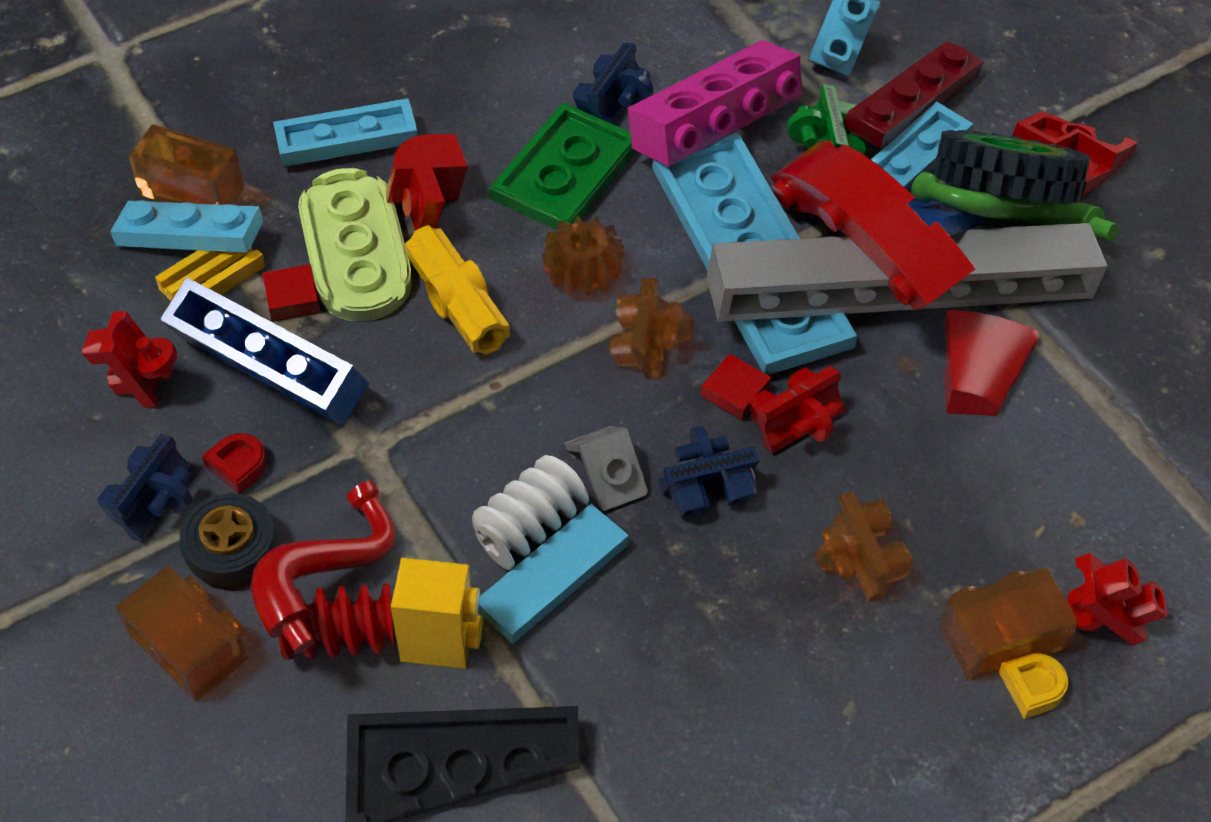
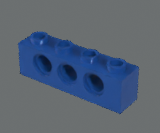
(265, 351)

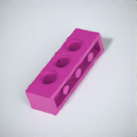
(715, 102)

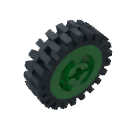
(1011, 166)

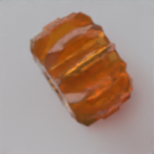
(583, 256)

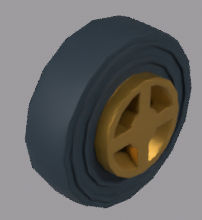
(211, 528)

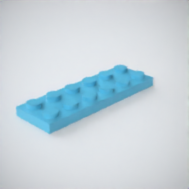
(728, 200)

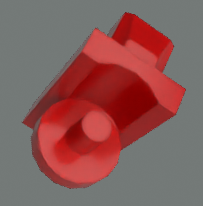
(134, 359)
(800, 410)
(1116, 599)

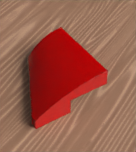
(1104, 157)
(983, 360)

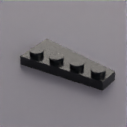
(441, 758)

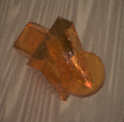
(655, 327)
(853, 549)

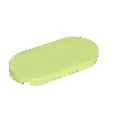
(354, 245)

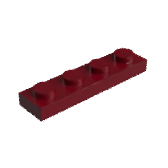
(912, 92)

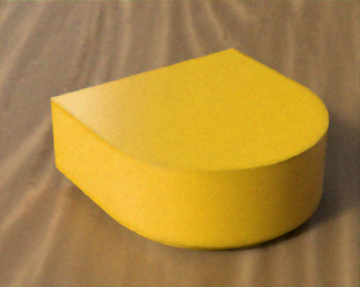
(1035, 683)

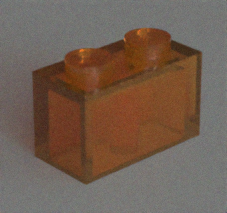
(185, 168)
(1006, 621)
(183, 631)

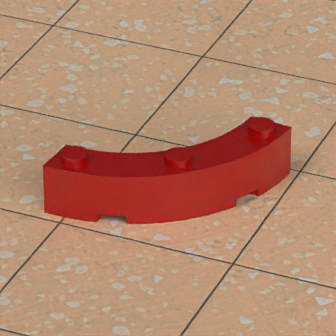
(875, 214)

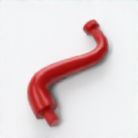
(273, 576)

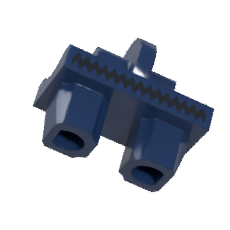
(616, 85)
(687, 480)
(151, 488)

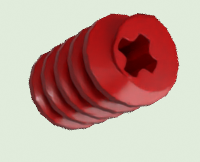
(347, 622)

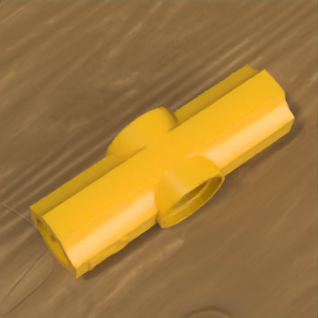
(457, 290)

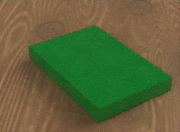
(563, 167)

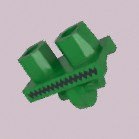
(824, 122)

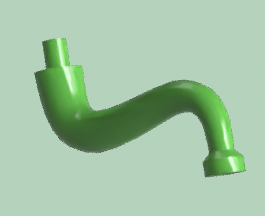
(1002, 207)

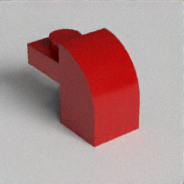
(425, 175)

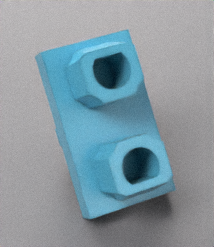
(843, 34)

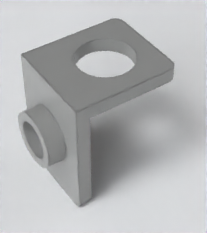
(610, 466)

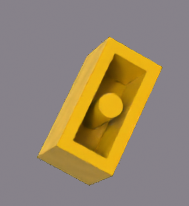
(435, 613)

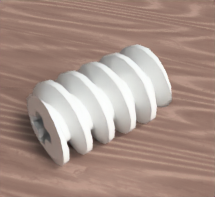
(525, 507)

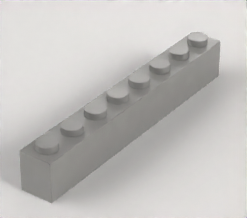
(837, 276)

